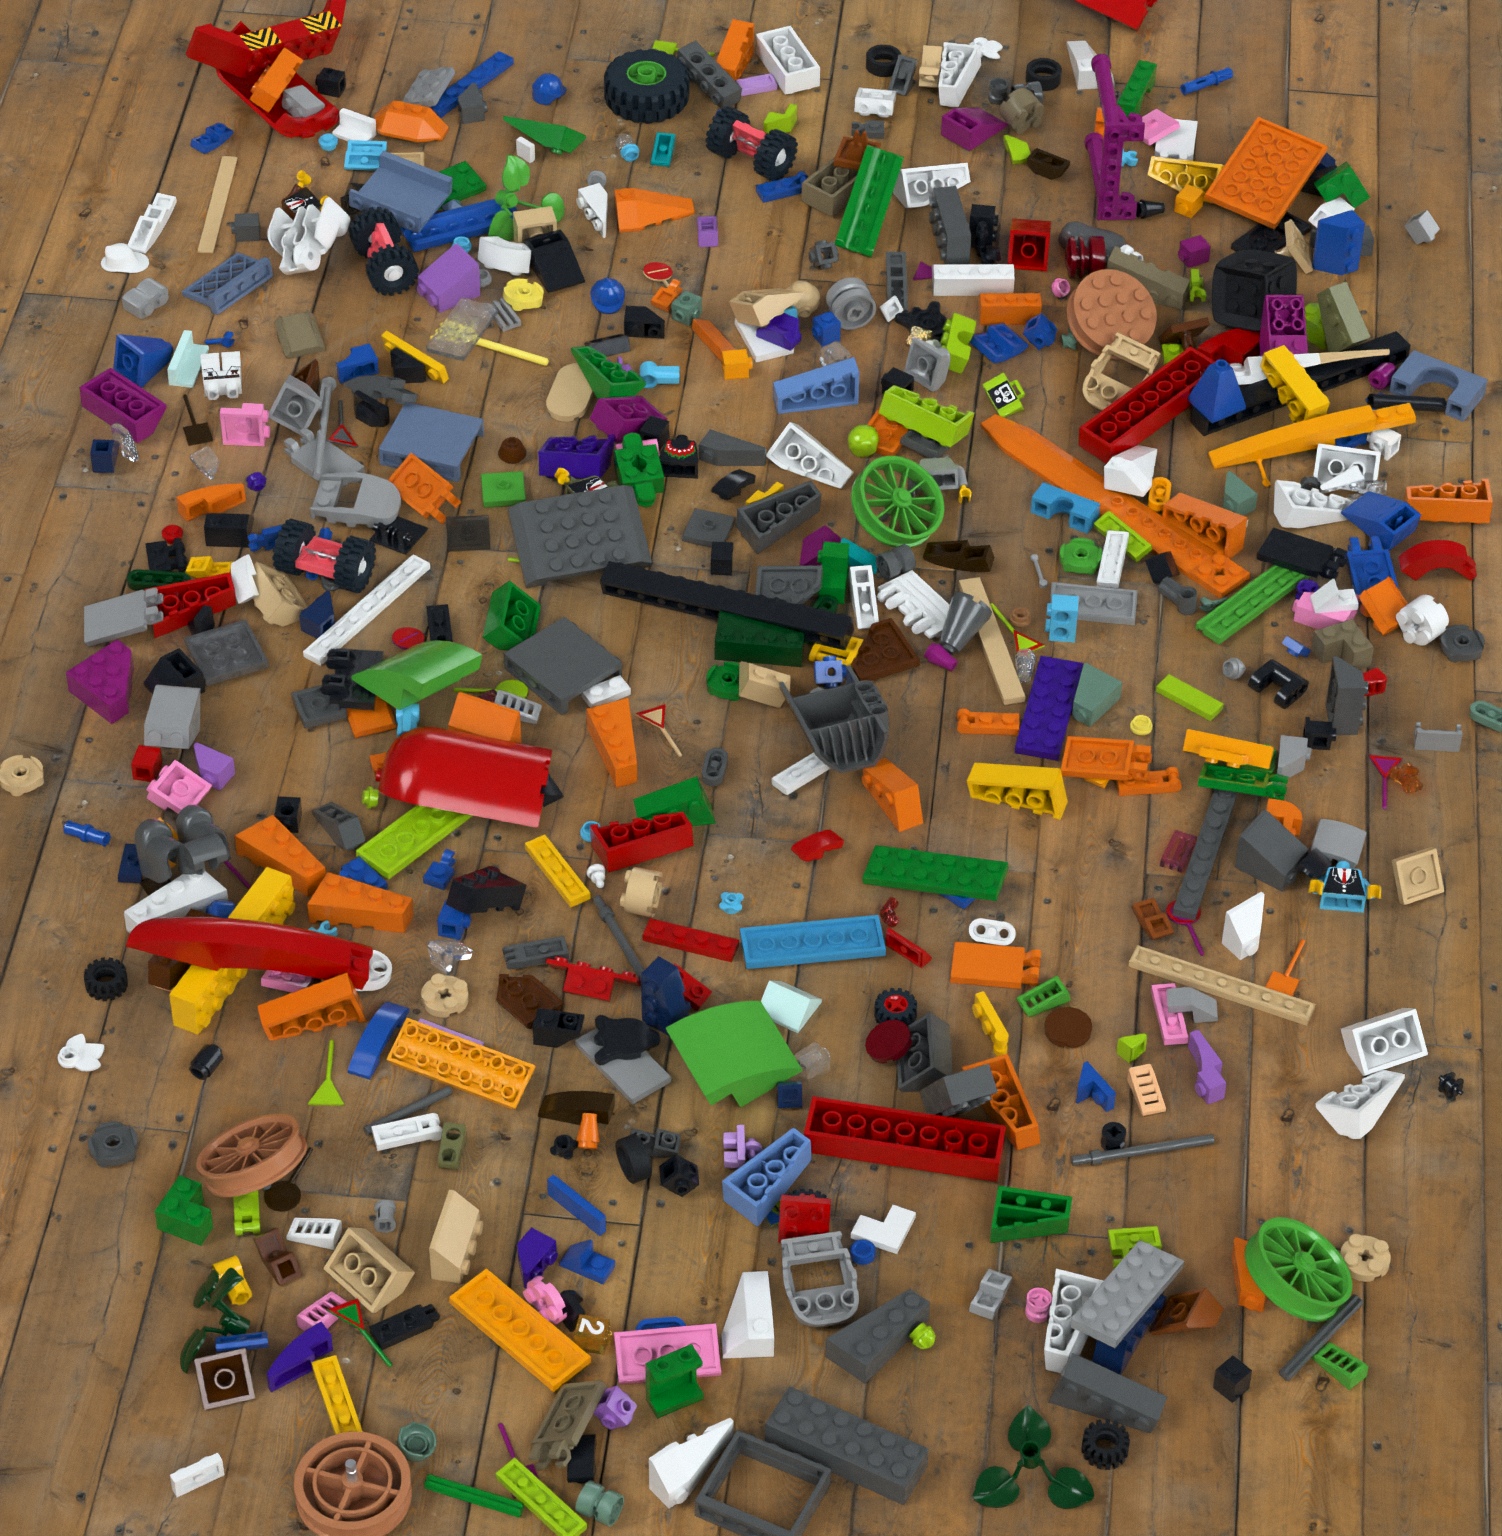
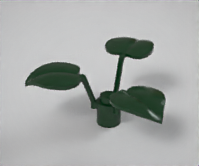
(230, 1321)
(1029, 1435)

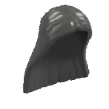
(1079, 229)

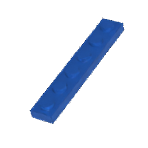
(480, 75)

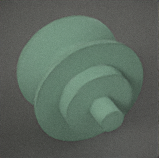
(1069, 340)

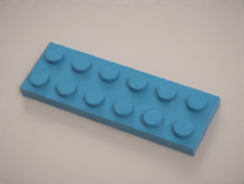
(812, 942)

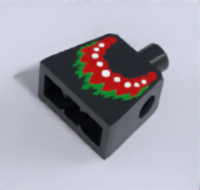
(679, 458)

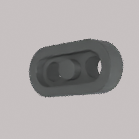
(714, 766)

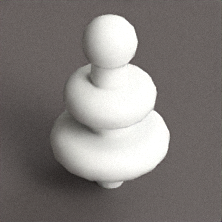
(597, 874)

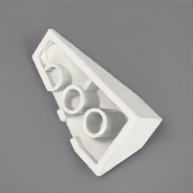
(1080, 57)
(1131, 471)
(1306, 508)
(1361, 1105)

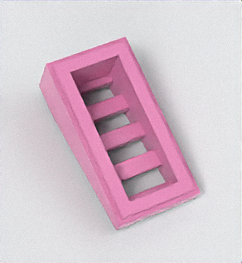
(304, 1319)

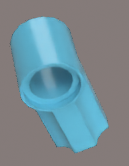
(656, 374)
(407, 718)

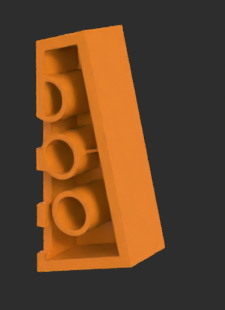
(275, 847)
(359, 904)
(312, 1008)

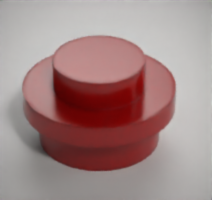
(171, 532)

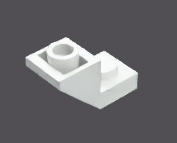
(1329, 209)

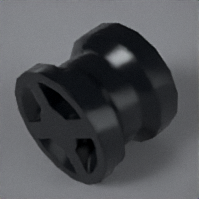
(1113, 1136)

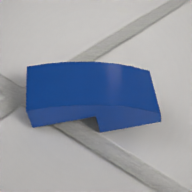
(213, 138)

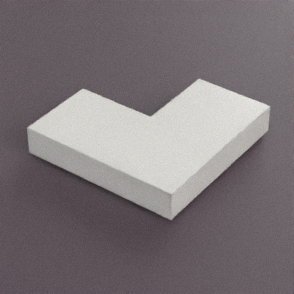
(885, 1235)

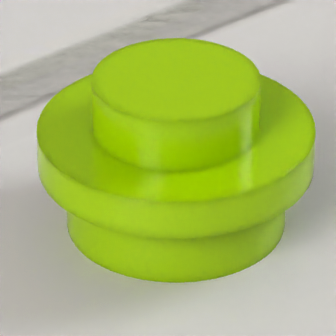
(370, 797)

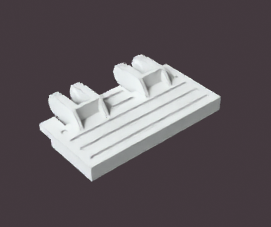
(917, 602)

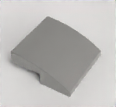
(1339, 841)

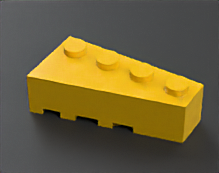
(1293, 385)
(1019, 786)

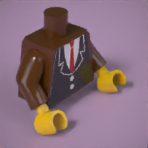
(301, 197)

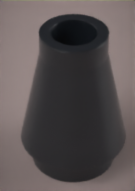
(1149, 208)

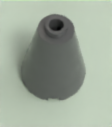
(963, 621)

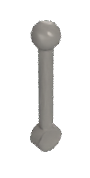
(1042, 583)

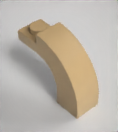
(931, 66)

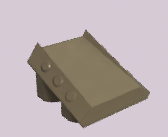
(299, 335)

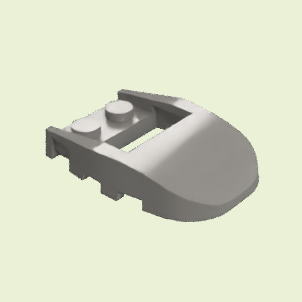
(375, 503)
(821, 1305)

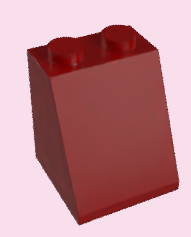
(1029, 244)

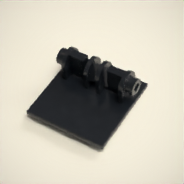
(398, 535)

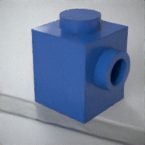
(826, 328)
(452, 922)

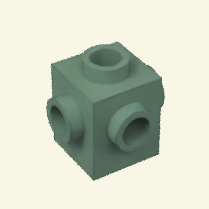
(686, 308)

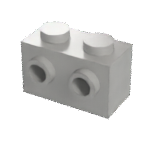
(301, 102)

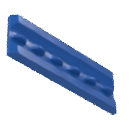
(454, 223)

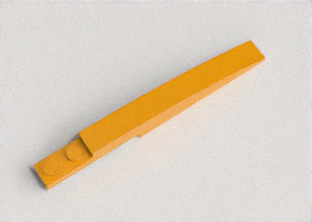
(1308, 433)

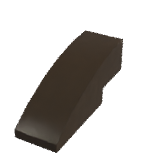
(960, 555)
(571, 1104)

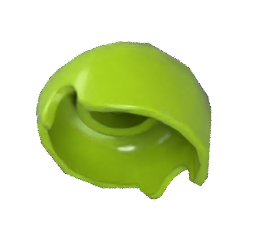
(863, 440)

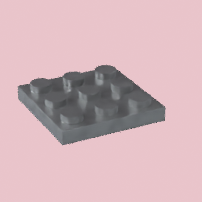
(226, 652)

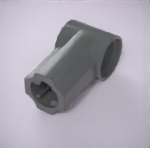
(1183, 596)

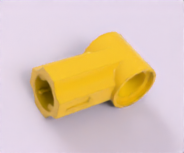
(241, 1292)

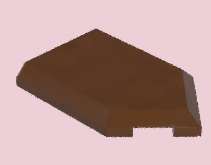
(524, 996)

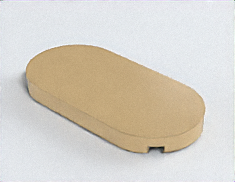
(569, 394)

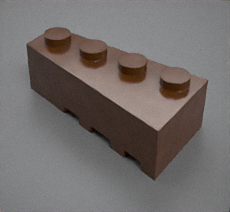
(165, 971)

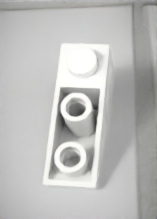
(594, 203)

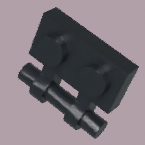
(159, 553)

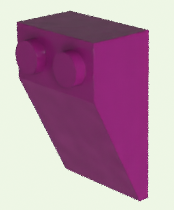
(623, 415)

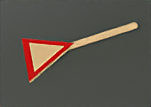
(656, 717)

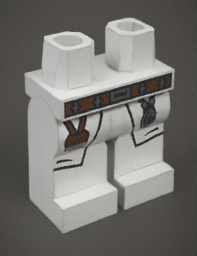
(222, 382)

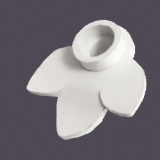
(988, 48)
(80, 1054)

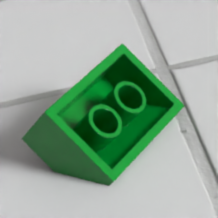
(510, 617)

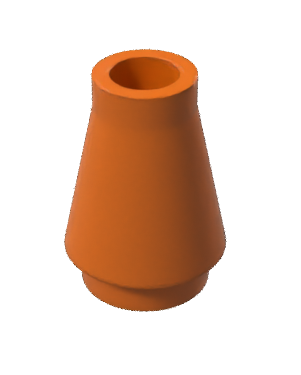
(588, 1132)

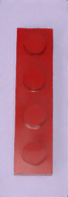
(690, 940)

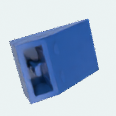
(1383, 517)

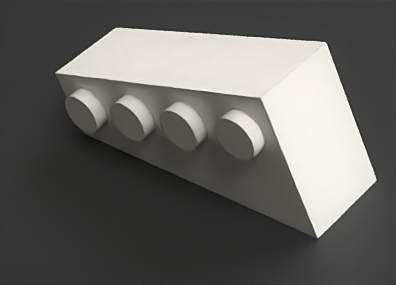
(957, 72)
(177, 899)
(1068, 1297)

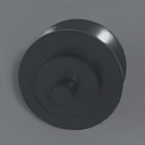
(990, 255)
(1451, 1085)

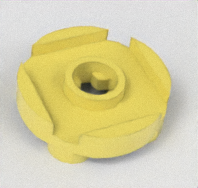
(523, 294)

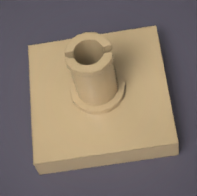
(1297, 247)
(1417, 875)

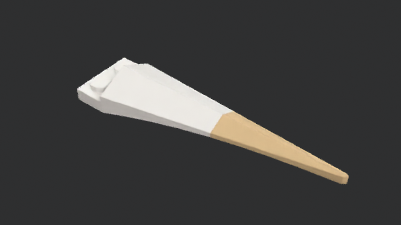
(1252, 372)

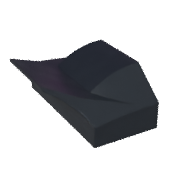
(370, 410)

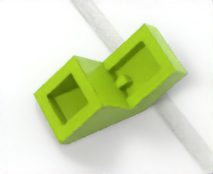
(782, 122)

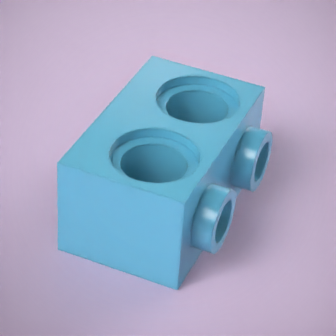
(1063, 618)

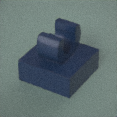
(789, 1094)

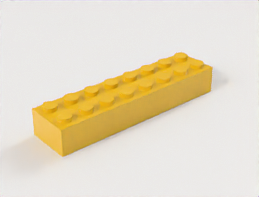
(204, 990)

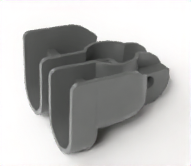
(198, 843)

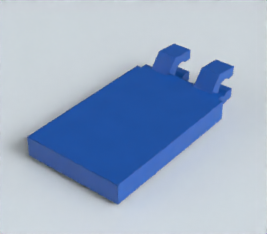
(1368, 566)

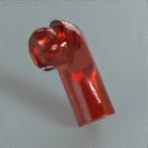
(888, 914)

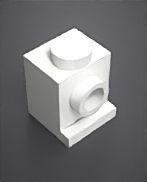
(1384, 441)

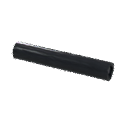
(1417, 403)

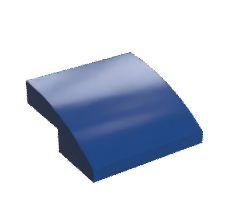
(999, 343)
(248, 1341)

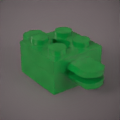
(639, 468)

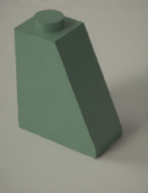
(1094, 695)

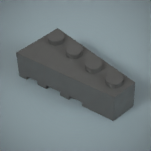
(1106, 1395)

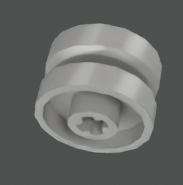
(851, 303)

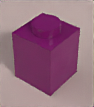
(1194, 251)

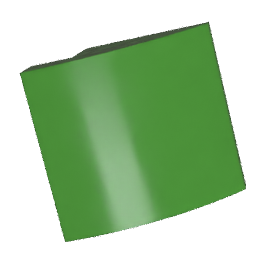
(419, 672)
(734, 1051)

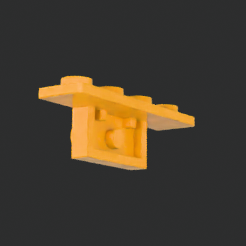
(1227, 749)

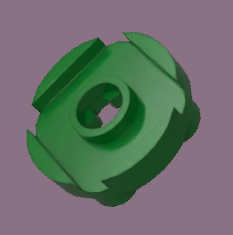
(717, 678)

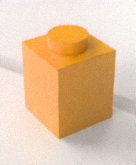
(1189, 201)
(736, 364)

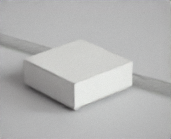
(525, 149)

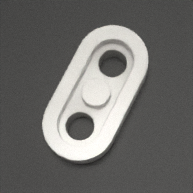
(992, 931)

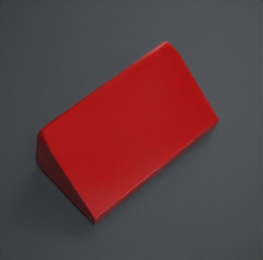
(906, 948)

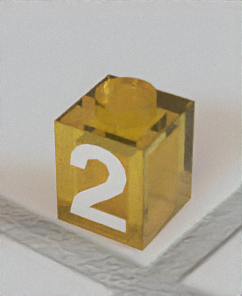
(593, 1334)

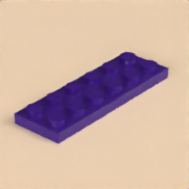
(1049, 708)

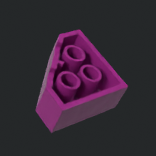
(104, 681)

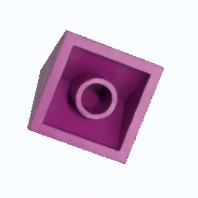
(813, 543)

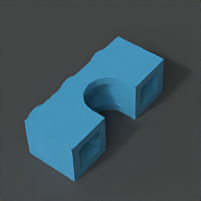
(1052, 500)

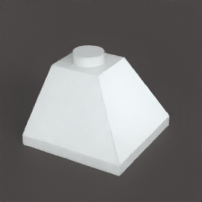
(1243, 927)

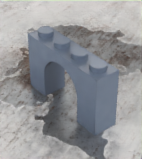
(1424, 369)

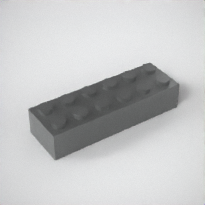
(847, 1445)

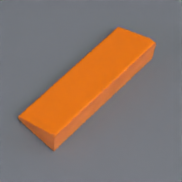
(711, 337)

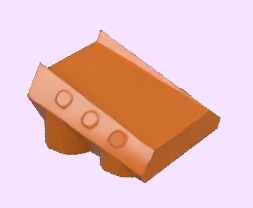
(1382, 604)

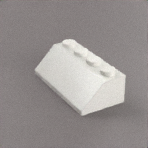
(972, 279)

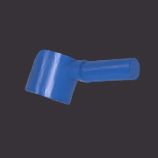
(226, 341)

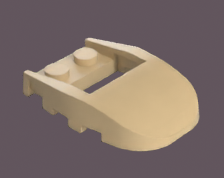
(1102, 390)

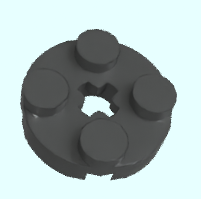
(1472, 644)
(113, 1155)

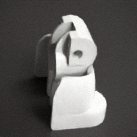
(306, 237)

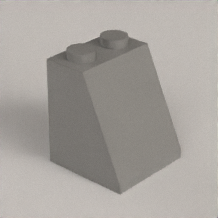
(173, 717)

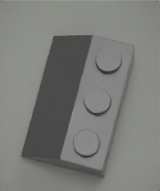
(1345, 697)
(928, 1055)

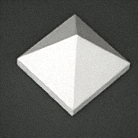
(891, 308)

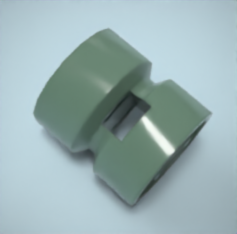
(599, 1503)

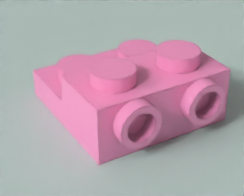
(245, 425)
(177, 788)

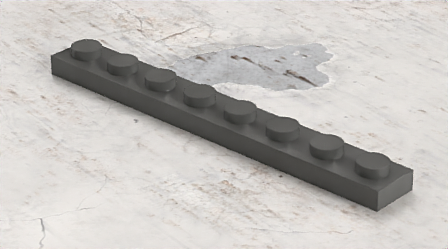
(1204, 854)

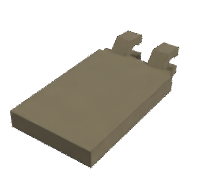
(565, 1422)

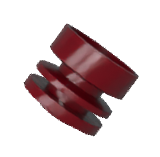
(1084, 256)

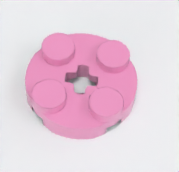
(545, 1300)

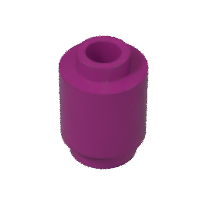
(1382, 375)

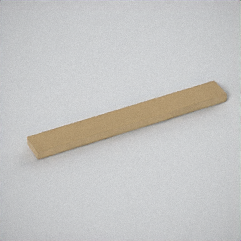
(995, 648)
(1222, 985)

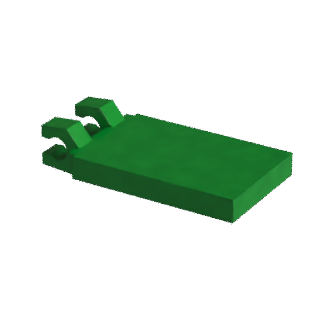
(1243, 781)

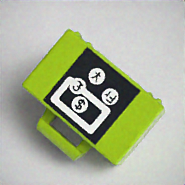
(1003, 395)

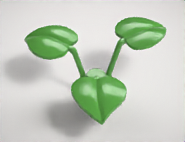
(517, 174)

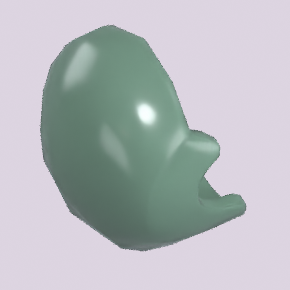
(416, 1441)

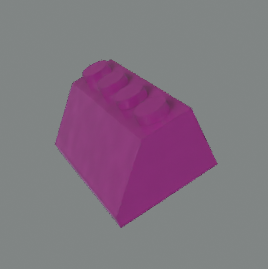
(124, 402)

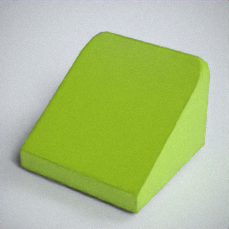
(1131, 1046)

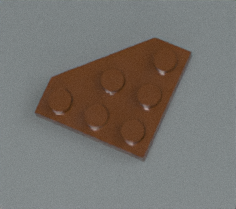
(883, 652)

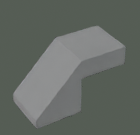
(1190, 999)

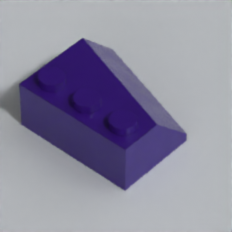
(578, 457)

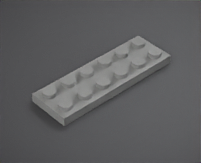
(1127, 1294)

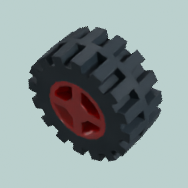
(895, 1006)

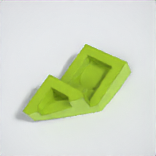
(1017, 149)

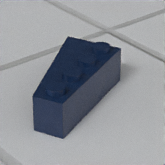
(1118, 1358)

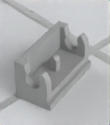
(1437, 739)

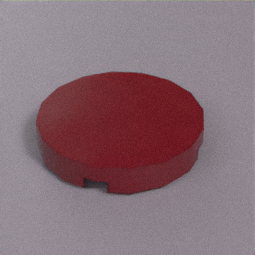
(888, 1041)

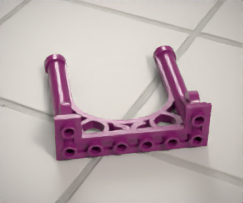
(1107, 152)

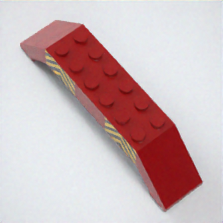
(255, 50)

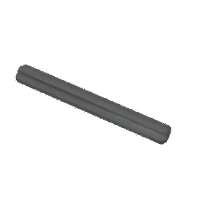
(1320, 1337)

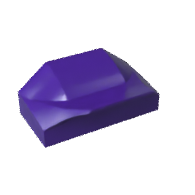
(781, 331)

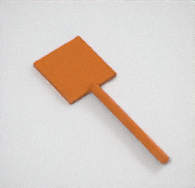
(1283, 982)

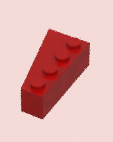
(641, 840)

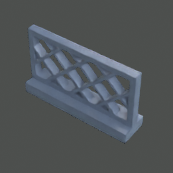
(233, 288)

